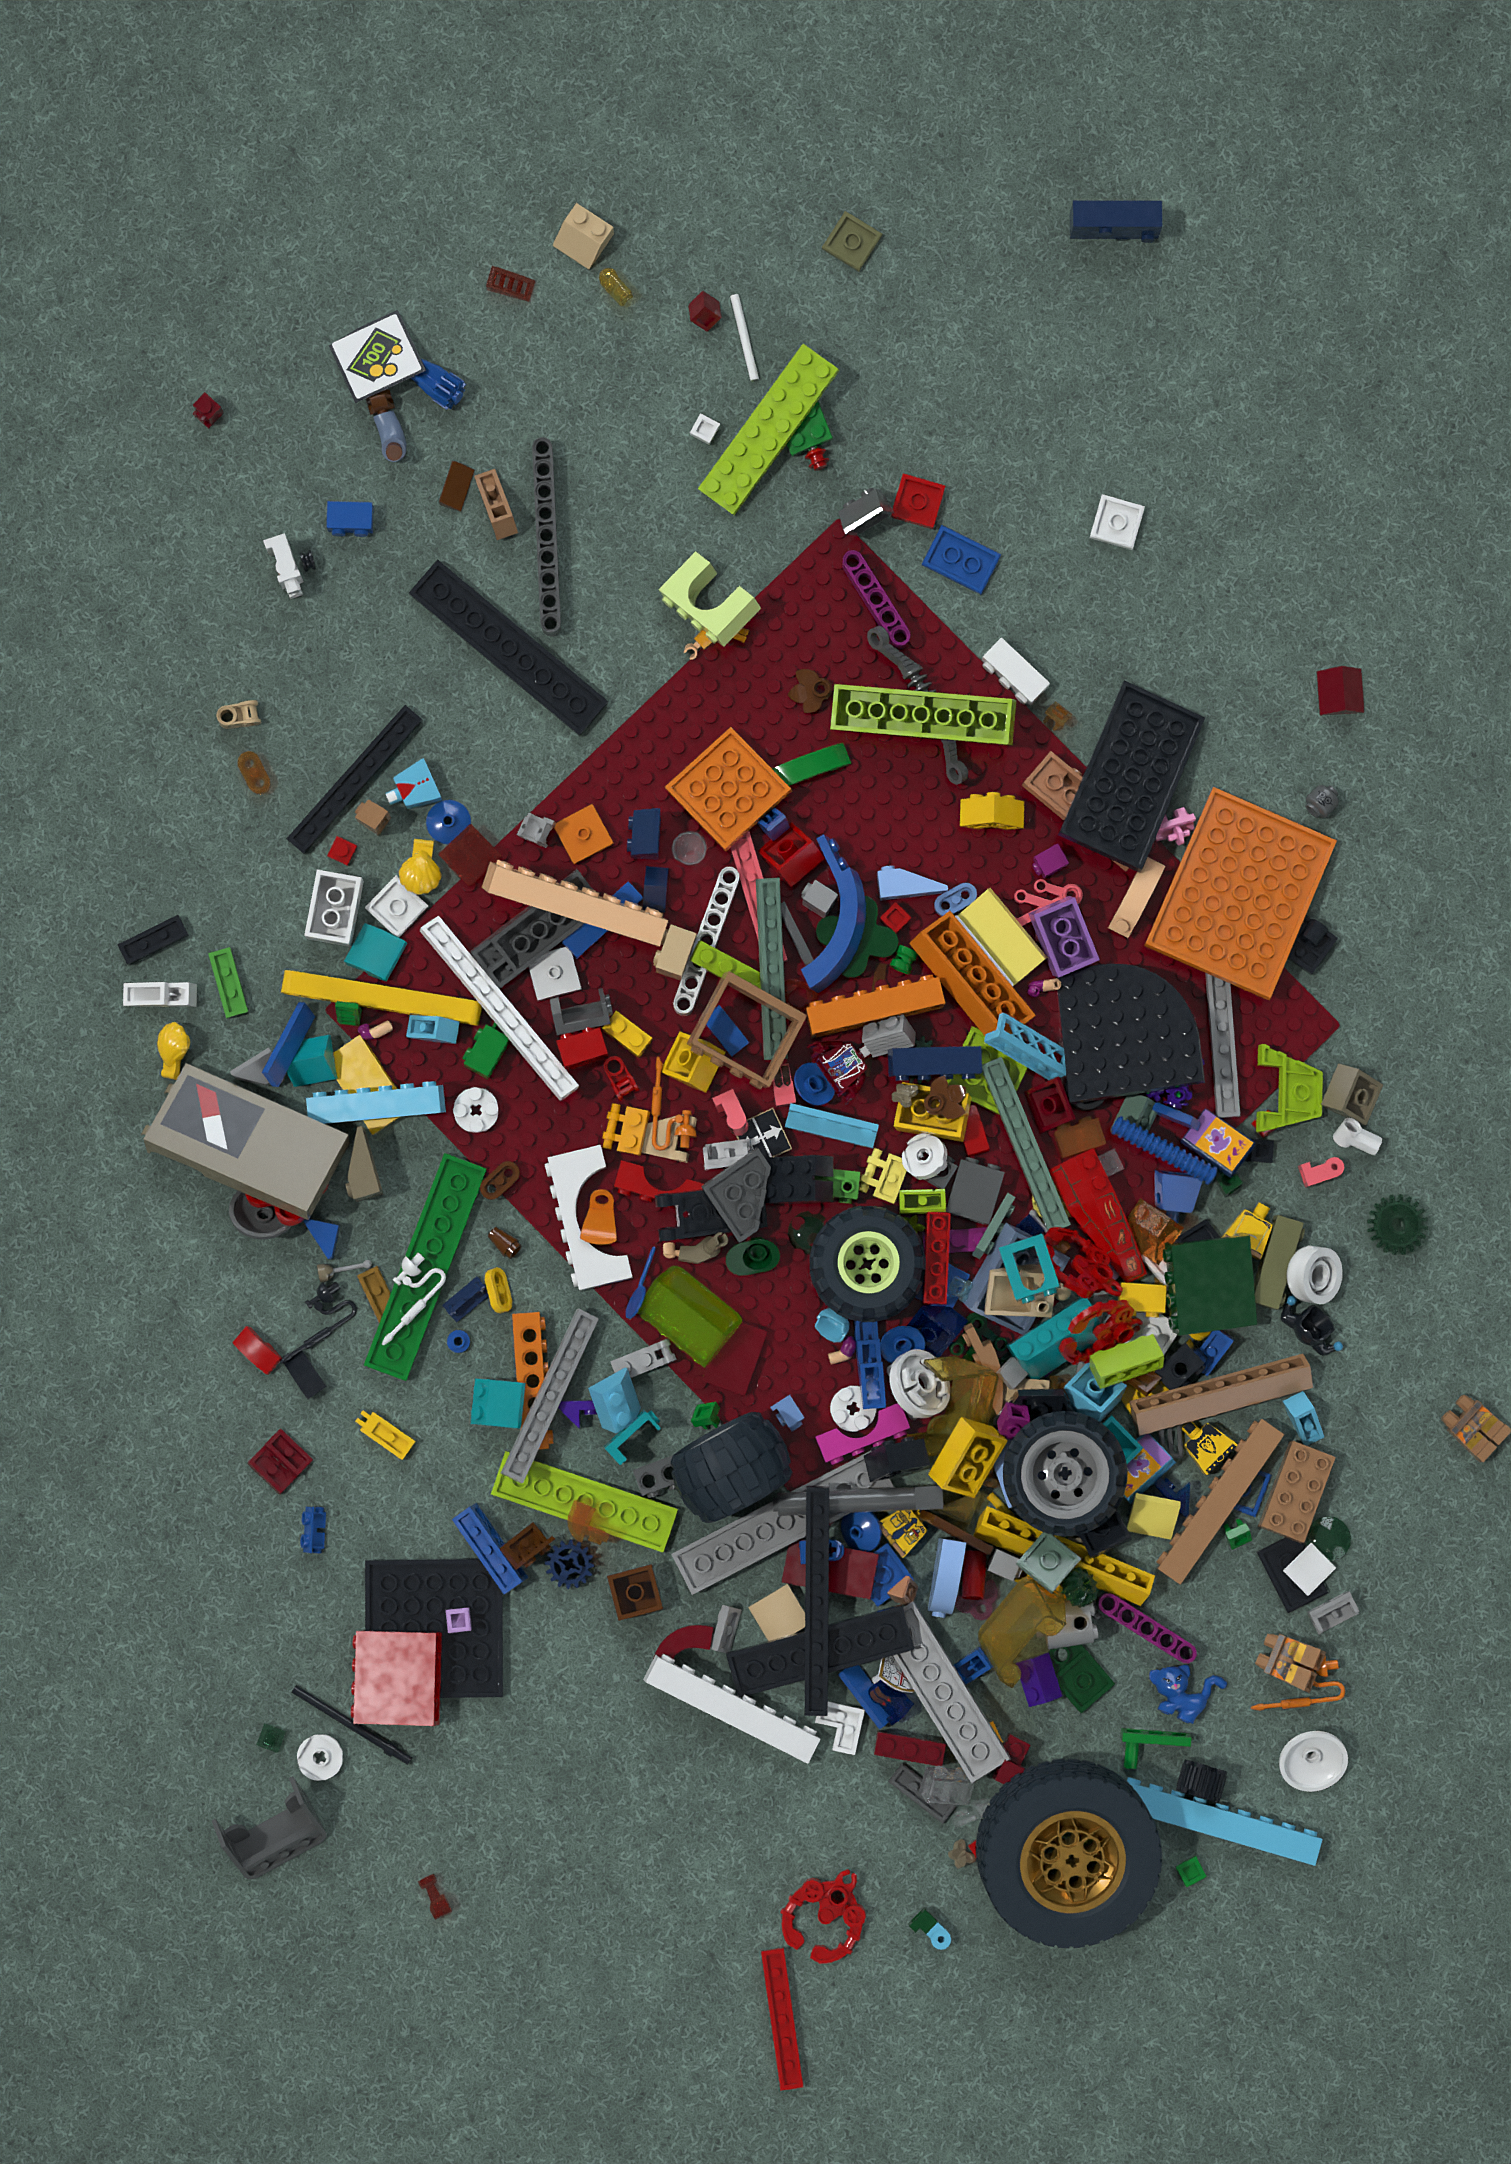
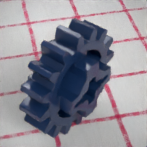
(555, 1557)

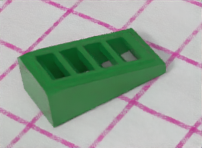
(348, 1013)

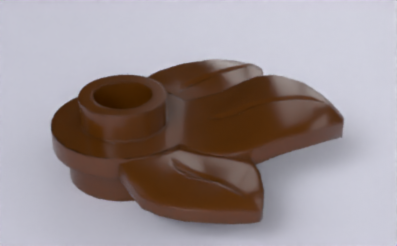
(806, 690)
(949, 1099)

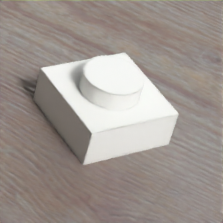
(704, 429)

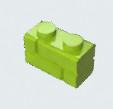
(922, 1201)

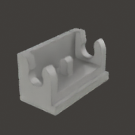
(725, 1153)
(1333, 1612)

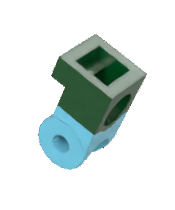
(932, 1928)

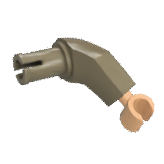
(697, 1254)

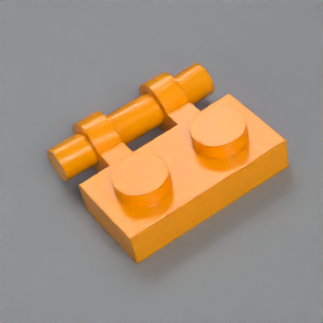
(632, 1132)

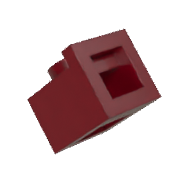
(207, 410)

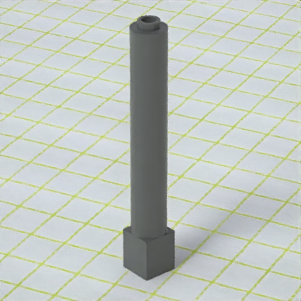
(865, 1500)

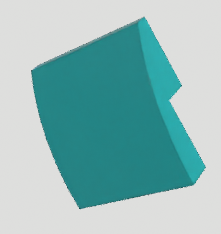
(375, 952)

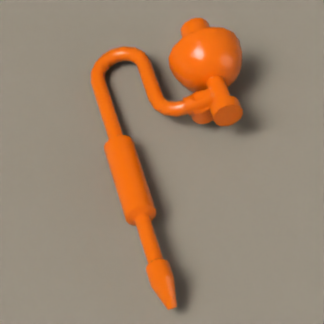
(684, 1131)
(1307, 1701)

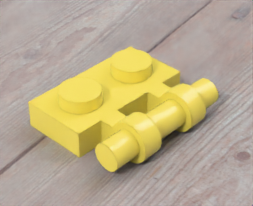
(890, 1179)

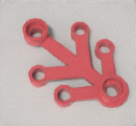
(1041, 902)

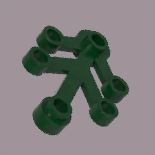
(981, 1330)

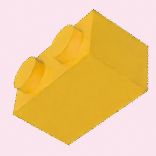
(627, 1034)
(1145, 1298)

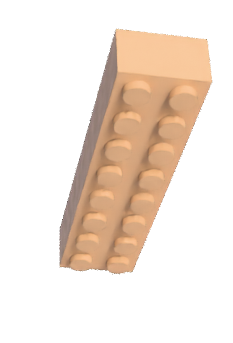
(576, 904)

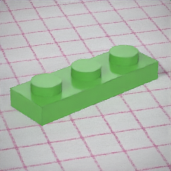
(228, 982)

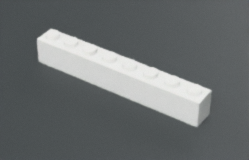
(732, 1709)

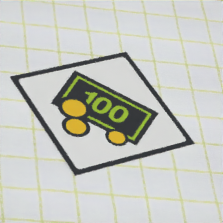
(377, 356)

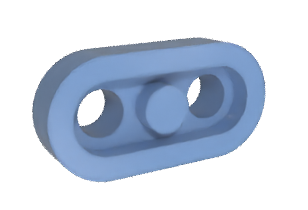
(955, 900)

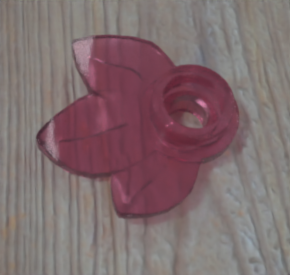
(970, 1606)

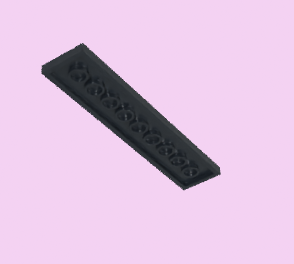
(508, 647)

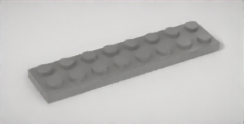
(949, 1700)

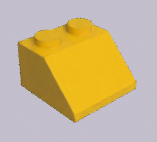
(689, 1067)

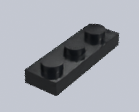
(153, 940)

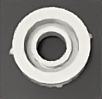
(1314, 1274)

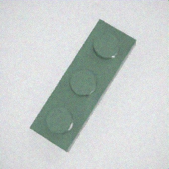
(995, 1226)

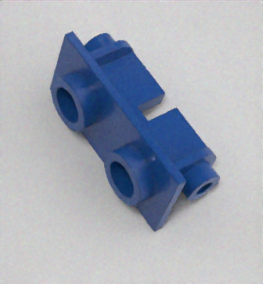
(311, 1538)

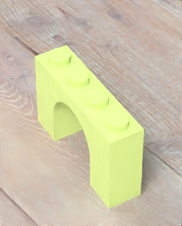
(719, 623)

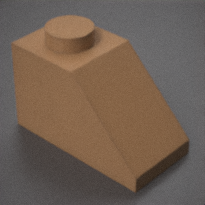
(372, 816)

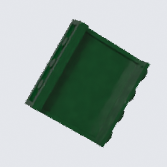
(1210, 1284)

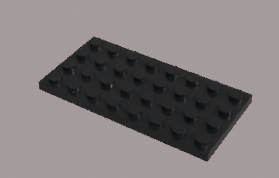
(1131, 776)

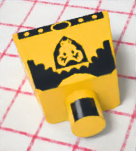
(1207, 1445)

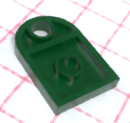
(1080, 1677)

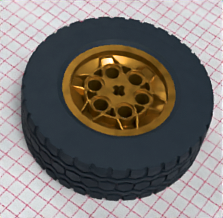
(1034, 1815)

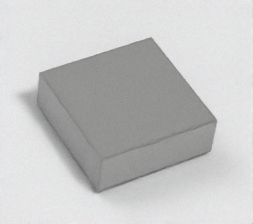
(1011, 1373)

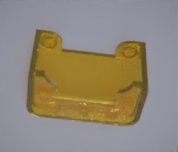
(1016, 1621)

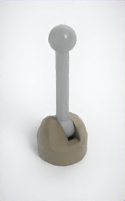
(326, 1271)

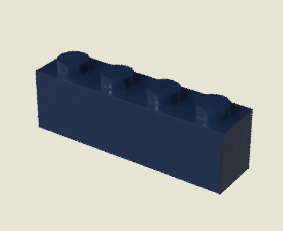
(934, 1062)

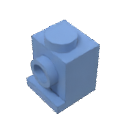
(788, 1413)

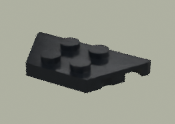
(1039, 1402)

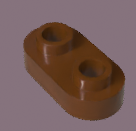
(499, 1180)

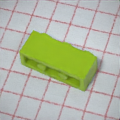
(1126, 1361)

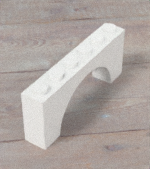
(569, 1175)

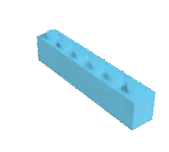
(376, 1104)

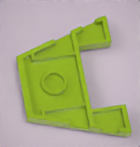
(1298, 1091)

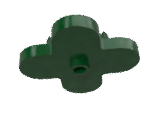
(875, 940)

